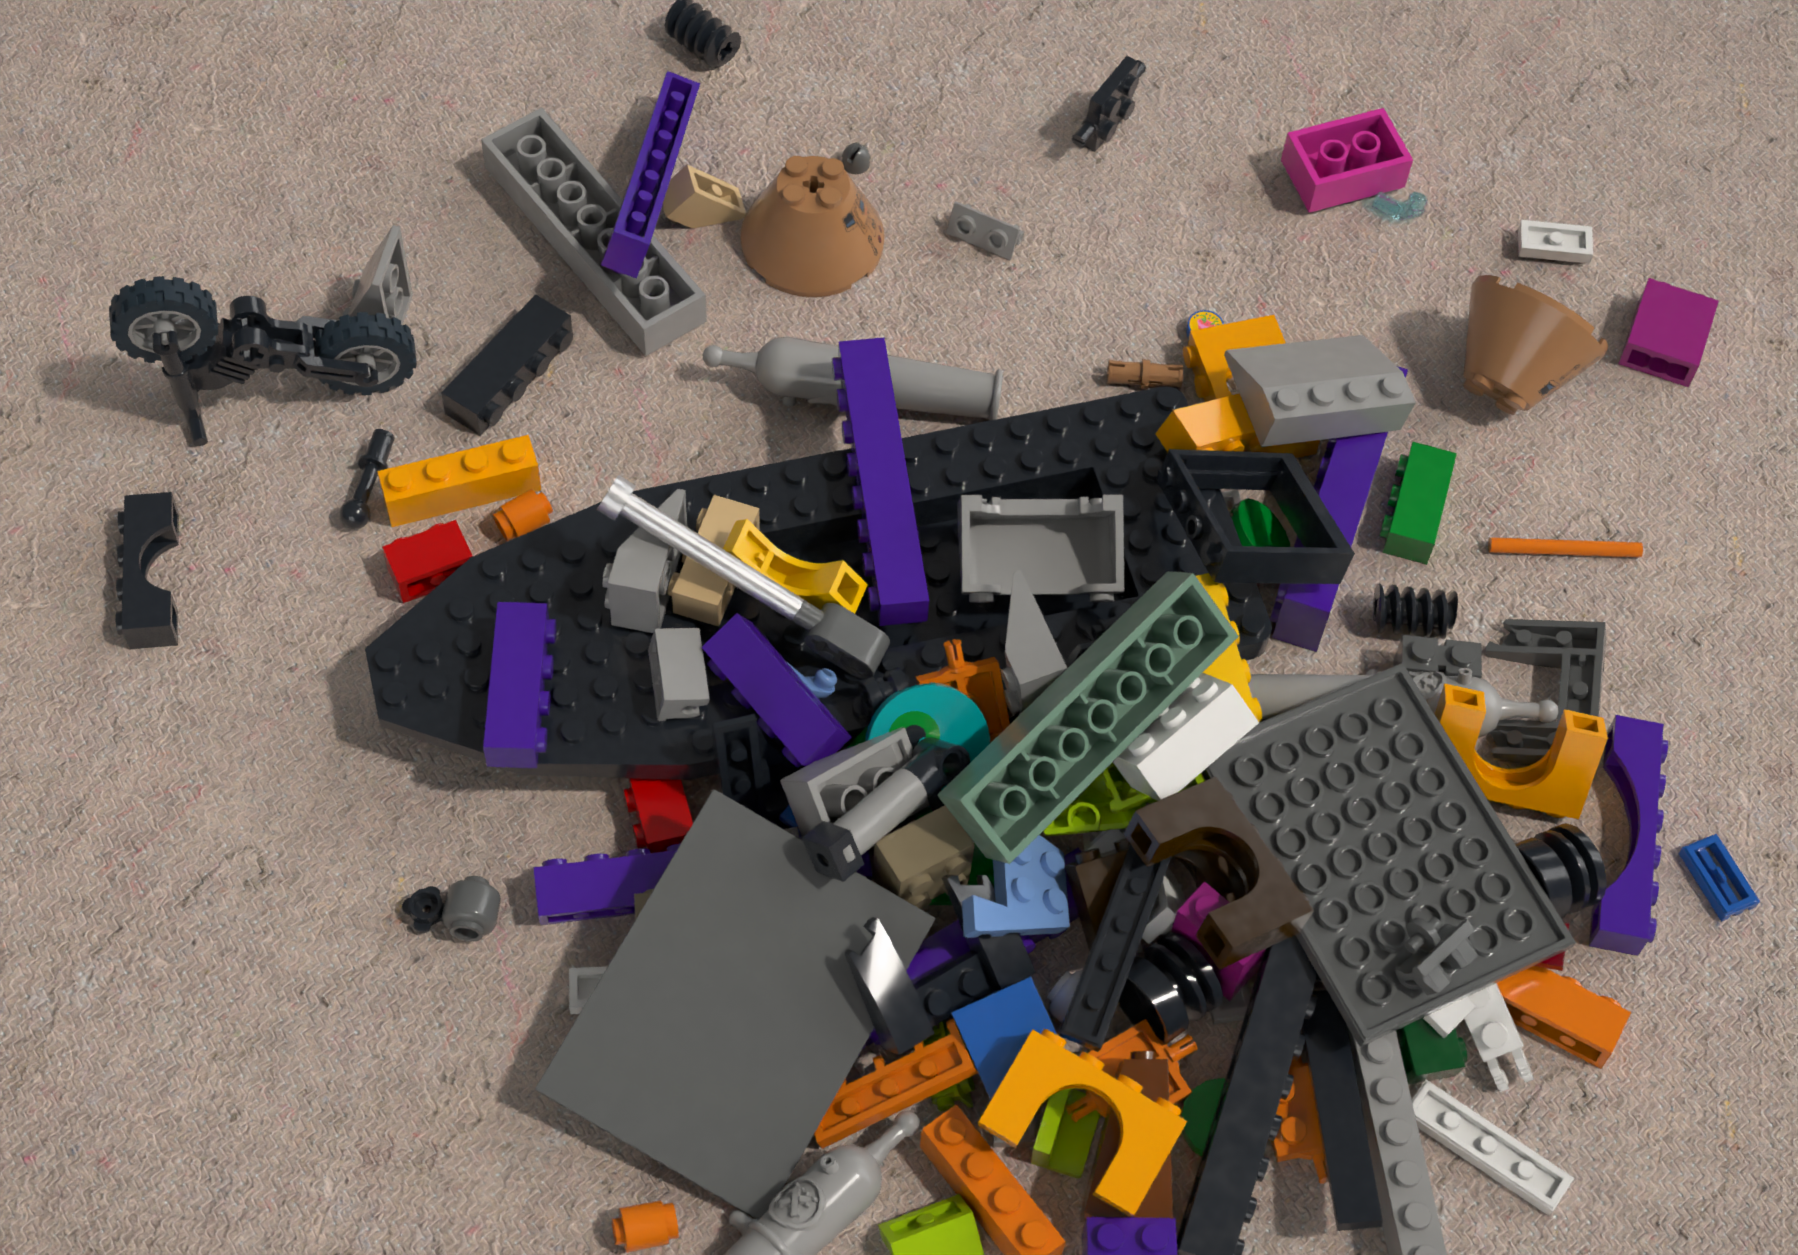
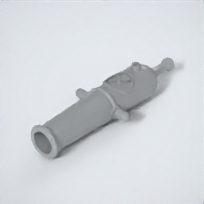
(804, 371)
(1287, 691)
(822, 1200)

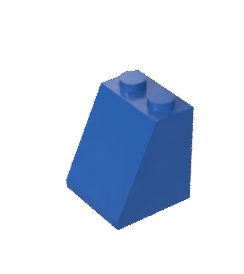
(999, 1027)

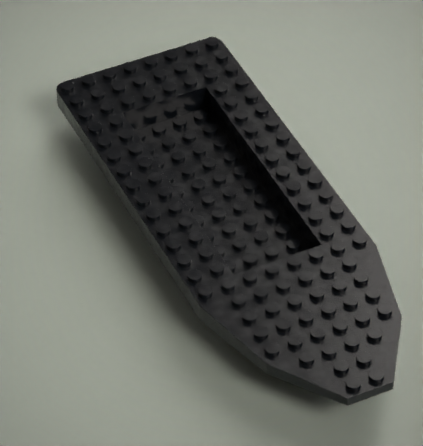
(602, 717)

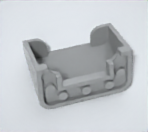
(1055, 543)

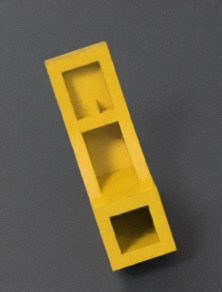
(813, 582)

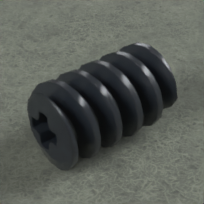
(702, 33)
(1414, 610)

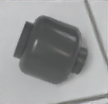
(471, 908)

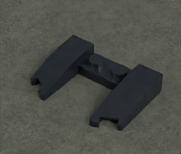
(908, 1011)

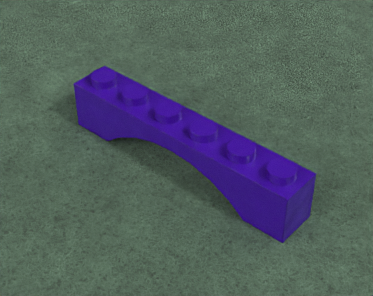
(1633, 763)

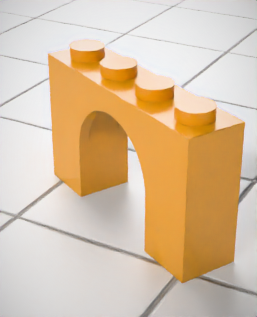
(1207, 359)
(1552, 784)
(1145, 1126)

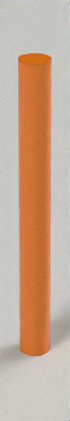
(1565, 547)

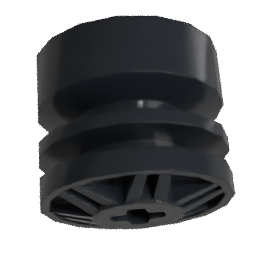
(1566, 867)
(1170, 987)

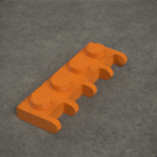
(896, 1086)

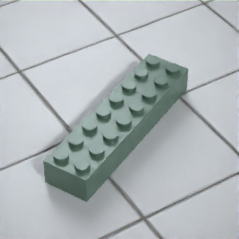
(1088, 716)

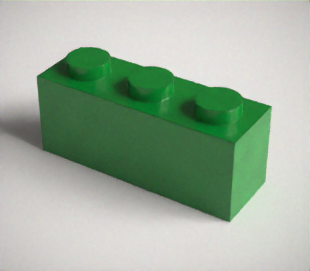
(1417, 502)

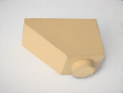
(701, 199)

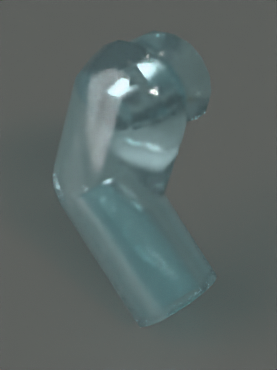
(1401, 209)

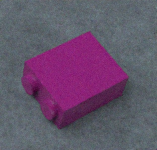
(1668, 332)
(1188, 921)

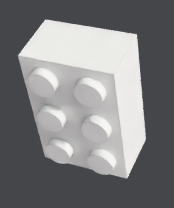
(1186, 738)

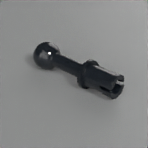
(355, 511)

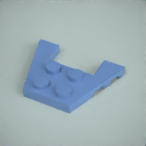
(1027, 896)

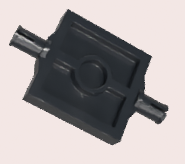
(1110, 105)

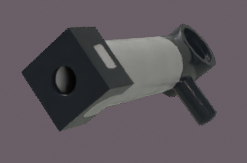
(839, 846)

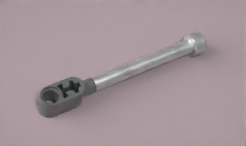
(833, 630)

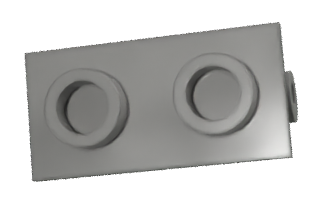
(984, 230)

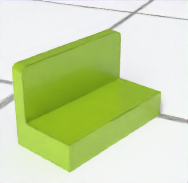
(1061, 1141)
(934, 1230)

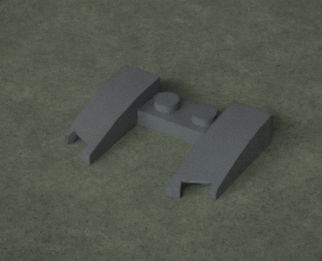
(1568, 645)

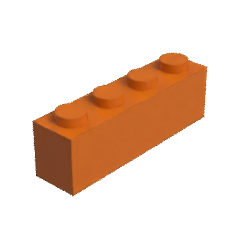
(1565, 1013)
(988, 1187)

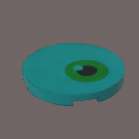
(933, 712)

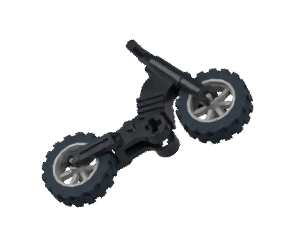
(209, 355)

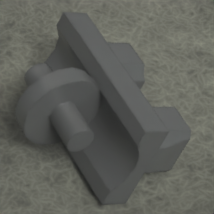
(1430, 946)

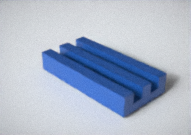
(1713, 880)

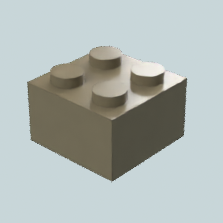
(920, 854)

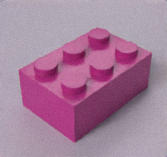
(1346, 159)

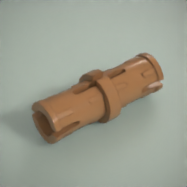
(1144, 374)

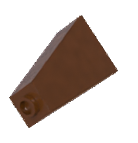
(1158, 1202)

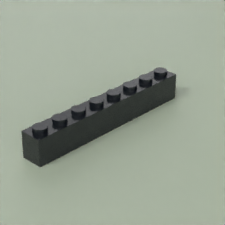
(1249, 1103)

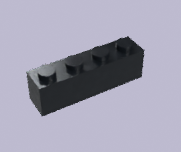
(508, 365)

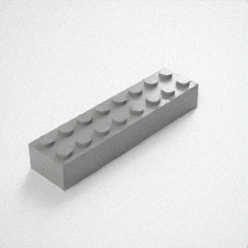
(577, 217)

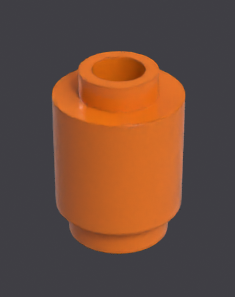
(523, 514)
(645, 1226)

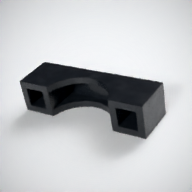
(148, 530)

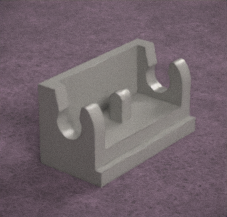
(678, 672)

